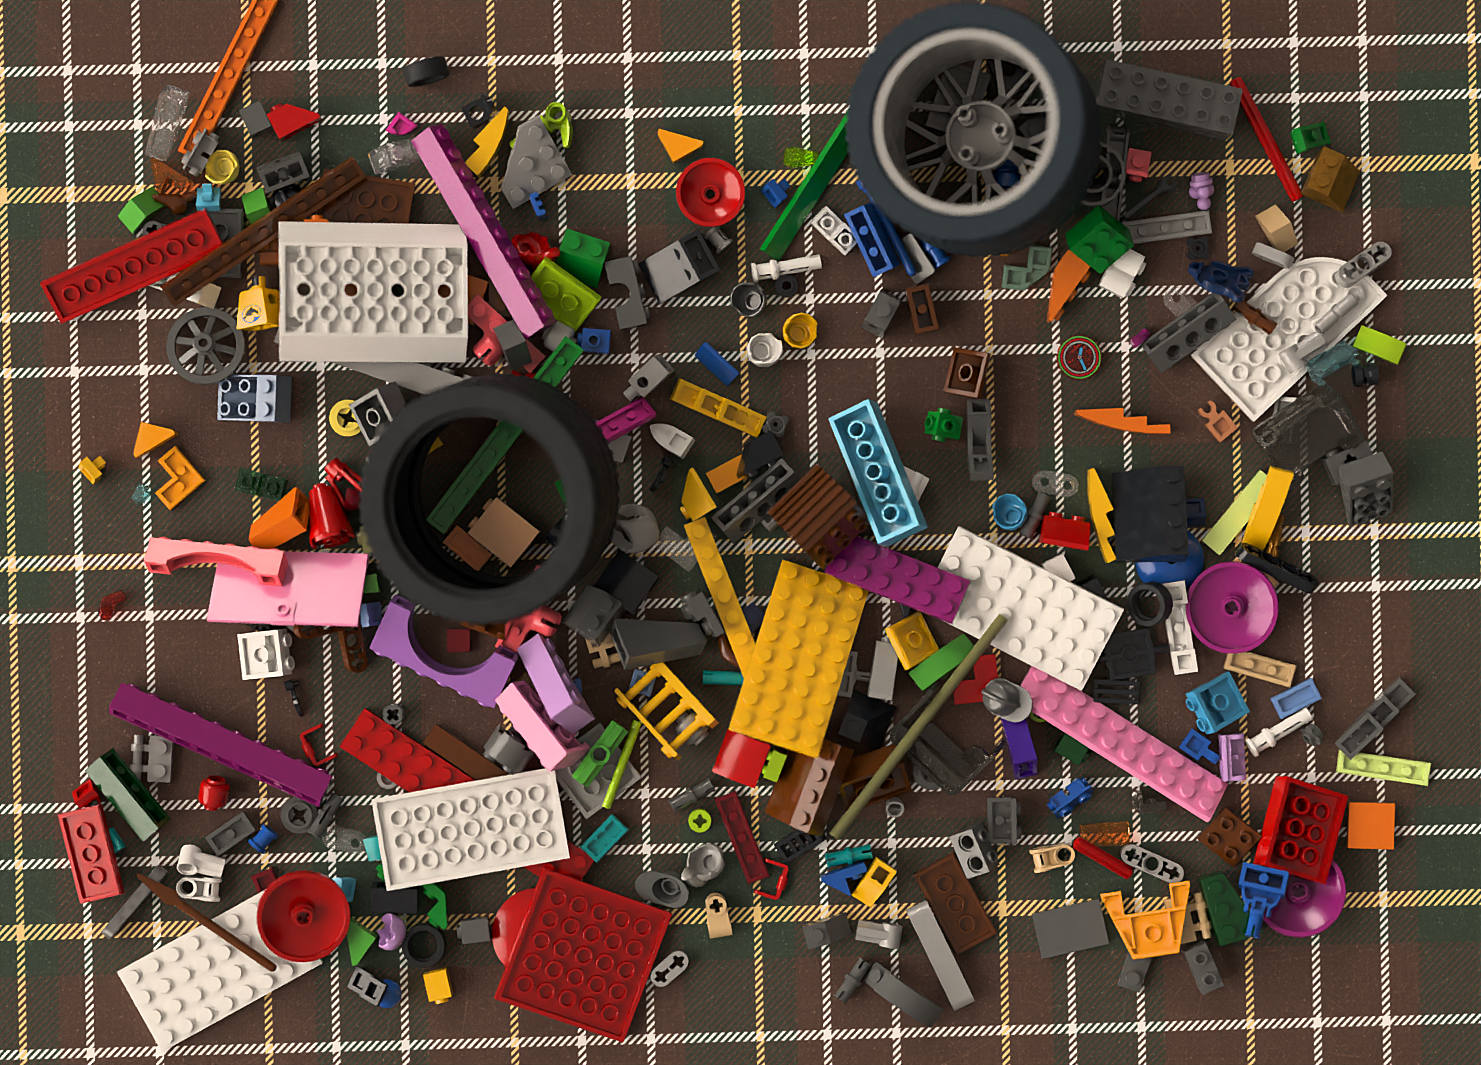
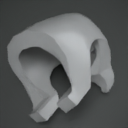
(641, 531)

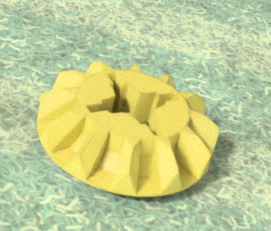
(337, 421)

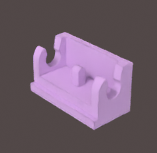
(1232, 757)

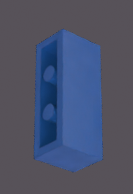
(872, 239)

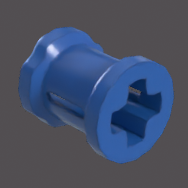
(263, 838)

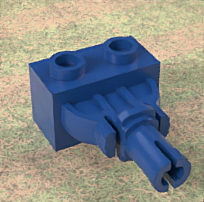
(1262, 889)

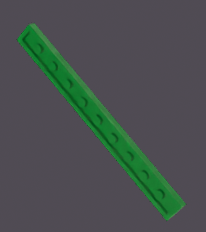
(498, 444)

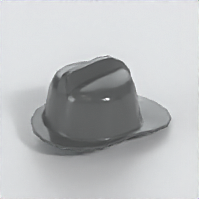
(1007, 700)
(662, 888)

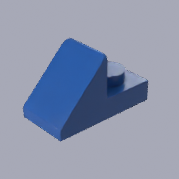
(838, 877)

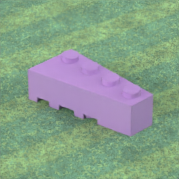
(554, 684)

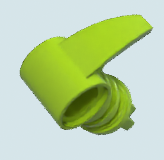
(563, 123)

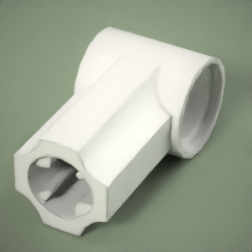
(194, 861)

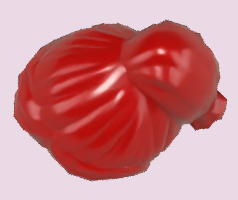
(533, 249)

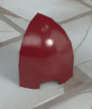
(352, 500)

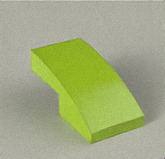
(1380, 345)

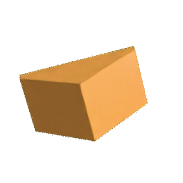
(678, 146)
(151, 437)

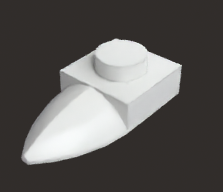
(672, 439)

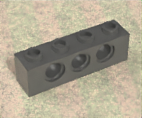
(1177, 332)
(755, 501)

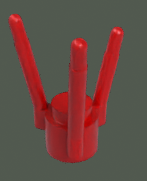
(338, 471)

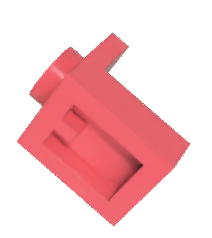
(1137, 165)

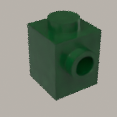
(1071, 749)

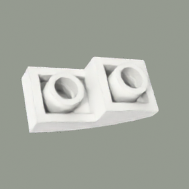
(834, 230)

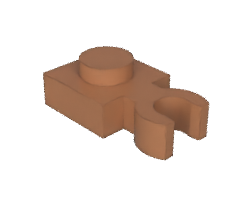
(1219, 423)

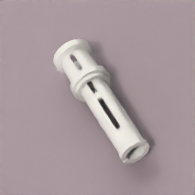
(775, 269)
(1269, 736)

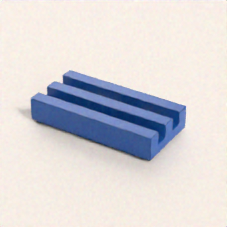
(538, 206)

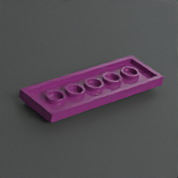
(900, 579)

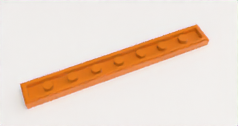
(230, 71)

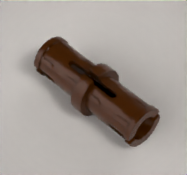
(1255, 316)

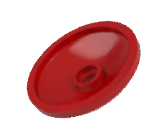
(706, 176)

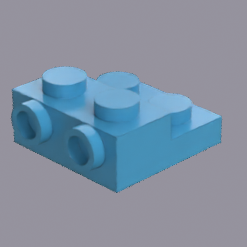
(1216, 703)

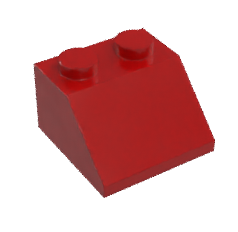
(1065, 532)

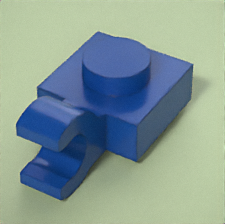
(1196, 746)

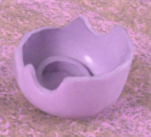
(392, 933)

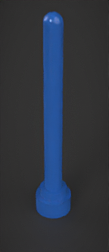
(896, 241)

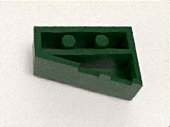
(1224, 908)

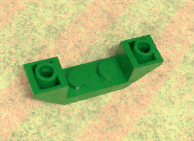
(439, 913)

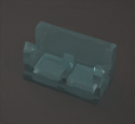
(1331, 361)

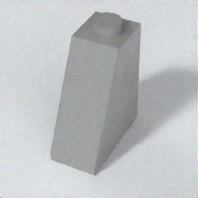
(882, 670)

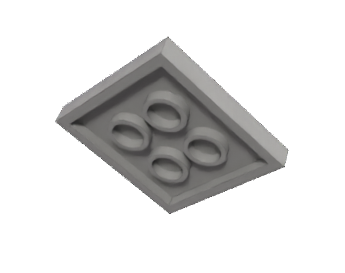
(590, 799)

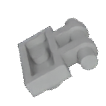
(160, 758)

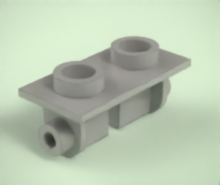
(202, 143)

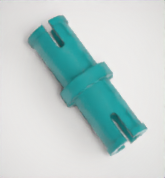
(848, 855)

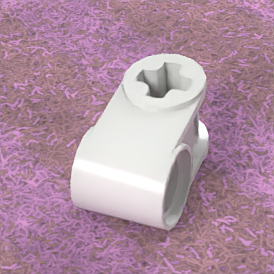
(201, 888)

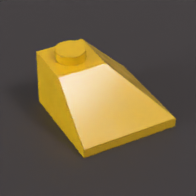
(695, 498)

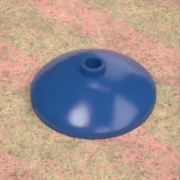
(1178, 571)

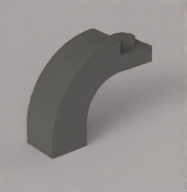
(979, 439)
(902, 995)

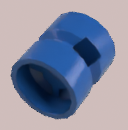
(1007, 175)

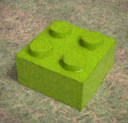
(773, 768)

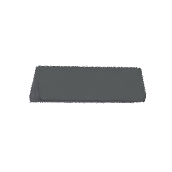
(919, 259)

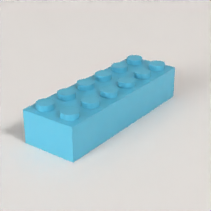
(877, 472)

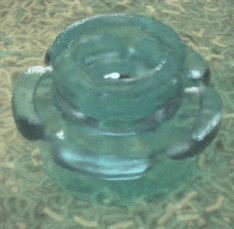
(141, 494)

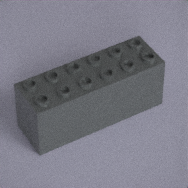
(1167, 100)

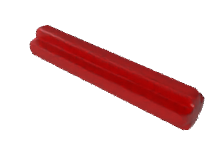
(1102, 857)

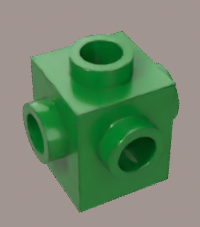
(943, 425)

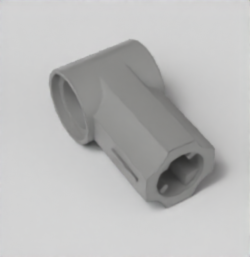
(1298, 355)
(884, 934)

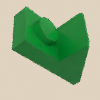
(1310, 137)

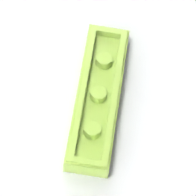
(1235, 516)
(1384, 768)

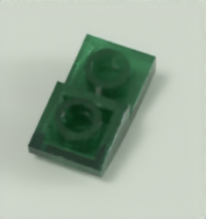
(261, 484)

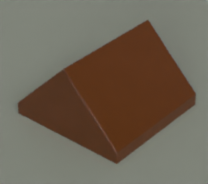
(967, 373)

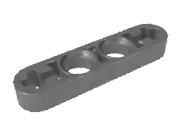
(132, 904)

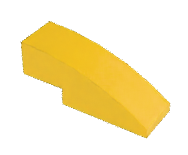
(489, 142)

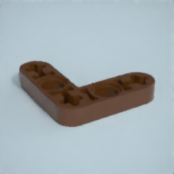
(348, 657)

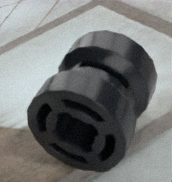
(1365, 375)

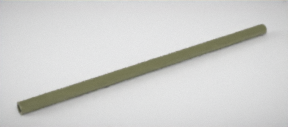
(918, 727)

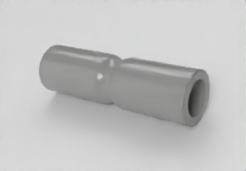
(1336, 313)

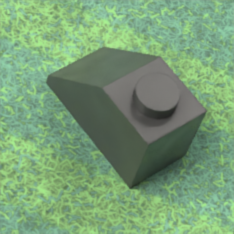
(826, 930)

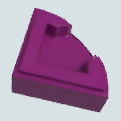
(1140, 337)

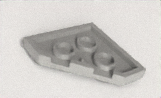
(533, 163)

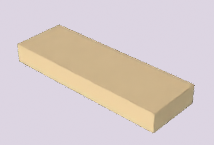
(1261, 667)

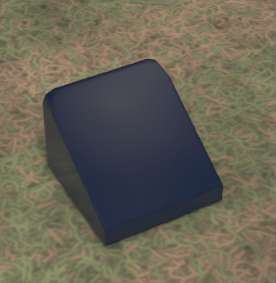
(1195, 512)

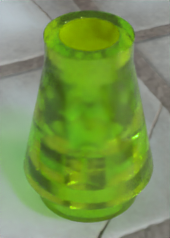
(799, 157)

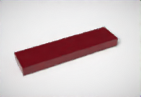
(741, 837)

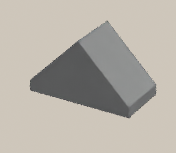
(513, 344)

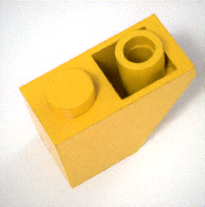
(874, 882)

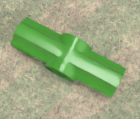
(590, 765)

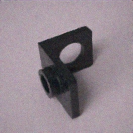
(485, 104)

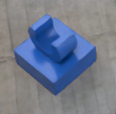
(775, 192)

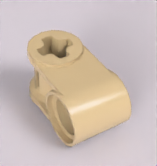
(1050, 857)
(718, 919)

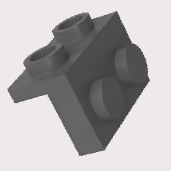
(1002, 820)

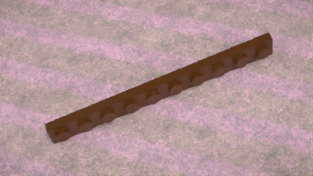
(262, 231)

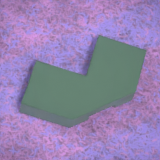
(1037, 266)

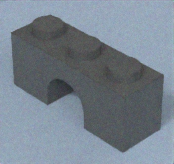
(624, 272)

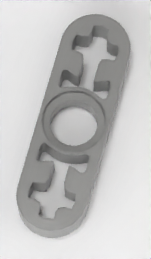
(1359, 273)
(1133, 862)

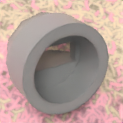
(893, 808)

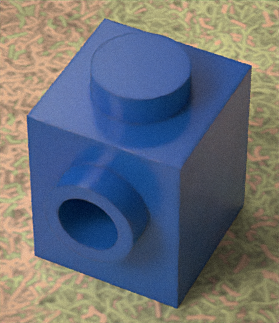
(595, 341)

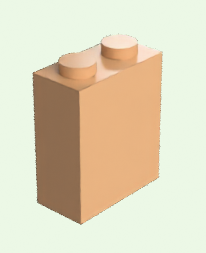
(503, 531)

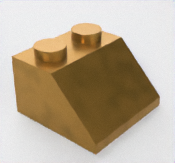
(1331, 179)

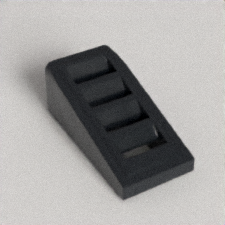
(779, 845)

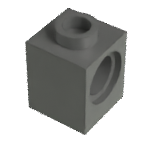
(474, 930)

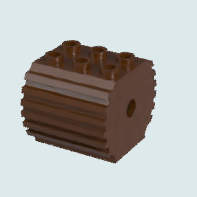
(819, 516)

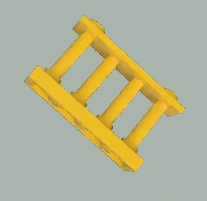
(687, 702)

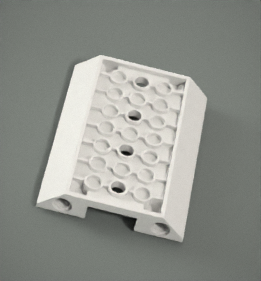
(373, 322)

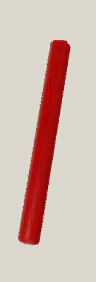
(1267, 141)

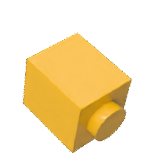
(438, 985)

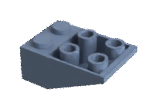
(255, 398)

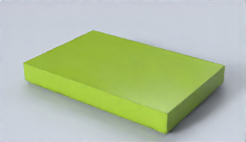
(564, 294)

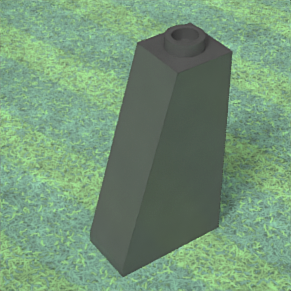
(655, 642)

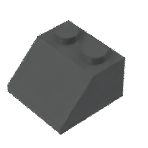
(377, 410)
(593, 614)

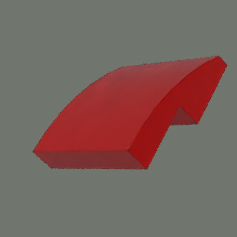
(741, 758)

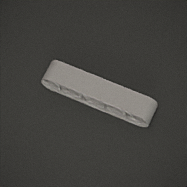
(940, 955)

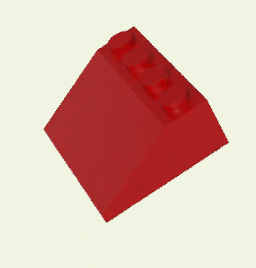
(1301, 829)

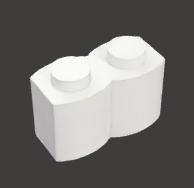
(1120, 275)

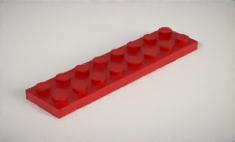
(131, 266)

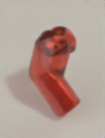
(108, 604)

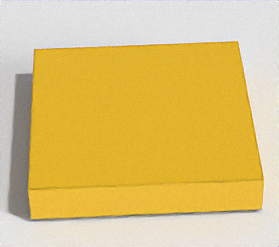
(912, 640)

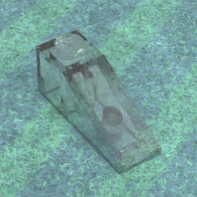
(166, 122)

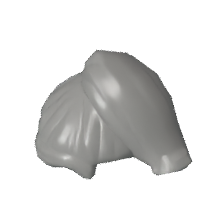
(703, 865)

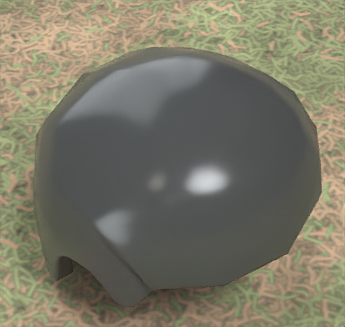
(748, 299)

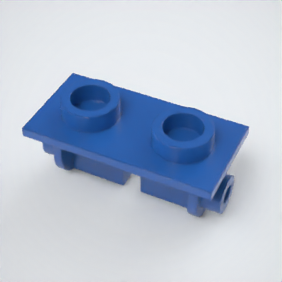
(1065, 804)

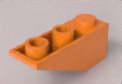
(1065, 278)

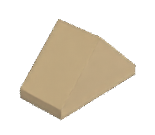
(1277, 228)

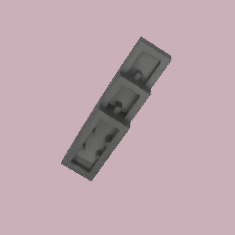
(1374, 718)

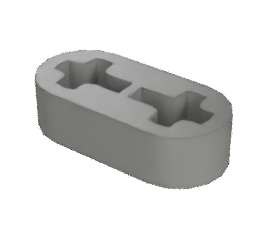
(1273, 256)
(673, 972)

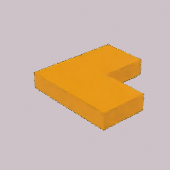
(184, 478)

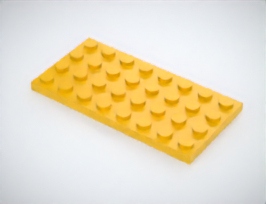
(799, 659)

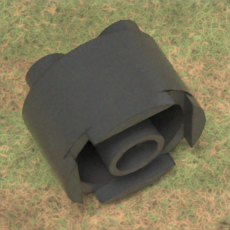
(508, 749)

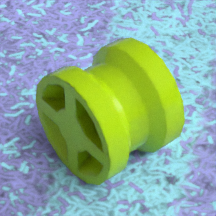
(699, 820)

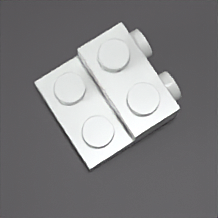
(265, 654)

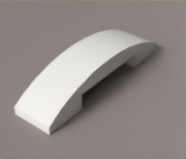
(1179, 631)

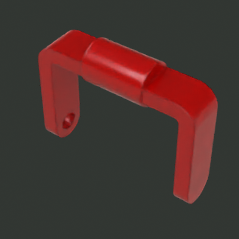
(308, 750)
(782, 882)

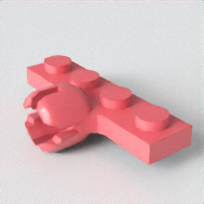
(487, 318)
(518, 629)

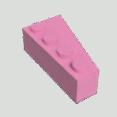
(548, 739)

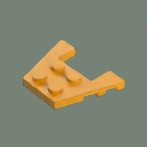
(1154, 931)

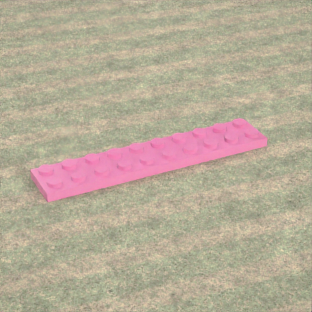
(1124, 744)

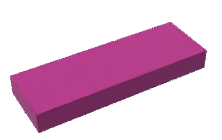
(626, 419)

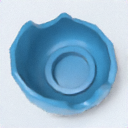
(1009, 511)

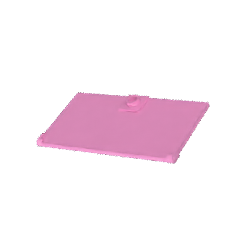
(315, 591)

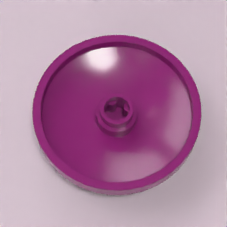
(1232, 607)
(1309, 906)

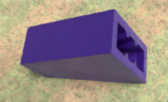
(1020, 748)

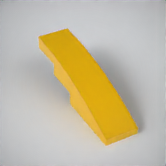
(718, 407)
(1099, 505)
(1268, 507)

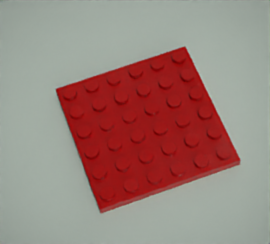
(583, 955)

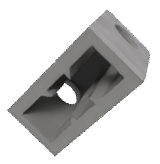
(655, 371)

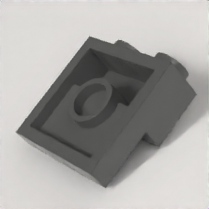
(696, 608)

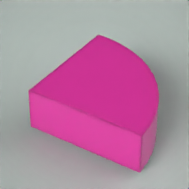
(401, 125)

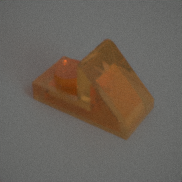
(163, 175)

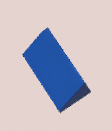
(716, 364)

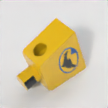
(258, 307)

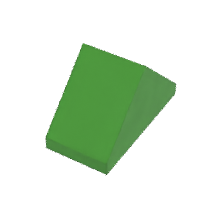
(256, 204)
(140, 210)
(359, 940)

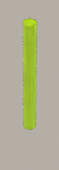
(621, 765)

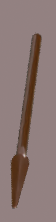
(171, 897)

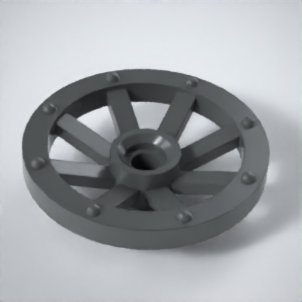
(207, 351)

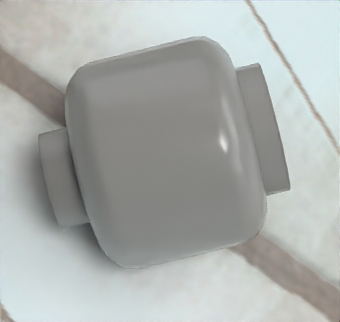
(555, 334)
(684, 721)

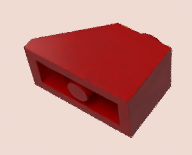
(291, 120)

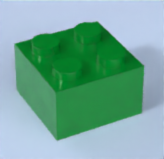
(1099, 239)

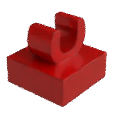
(85, 794)

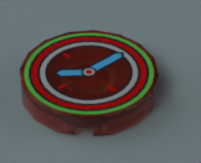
(1079, 357)

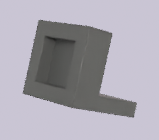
(256, 119)

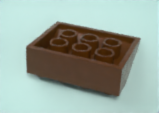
(809, 787)

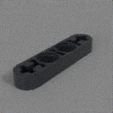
(1277, 568)

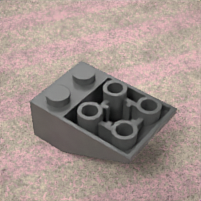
(1366, 488)

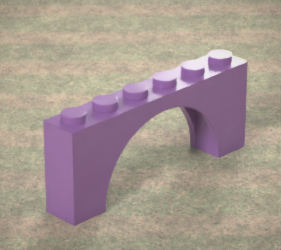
(398, 641)

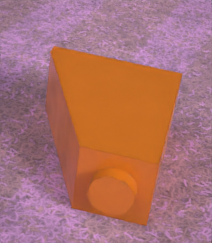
(281, 521)

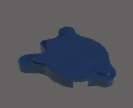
(1222, 279)

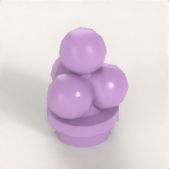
(1201, 188)

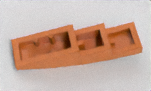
(1115, 419)

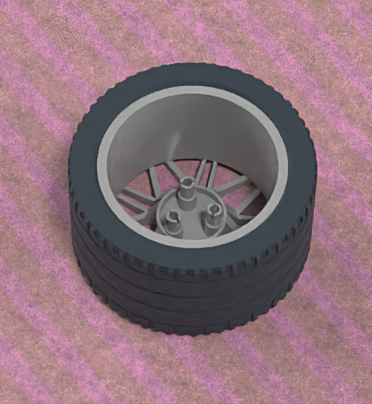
(978, 133)

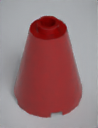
(327, 519)

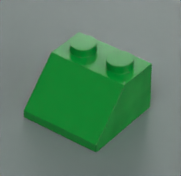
(583, 257)

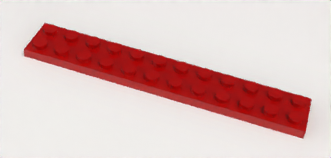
(420, 769)

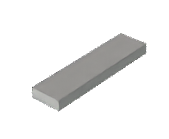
(1170, 227)

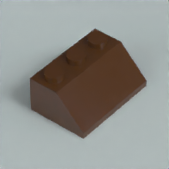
(861, 771)

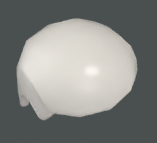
(764, 349)

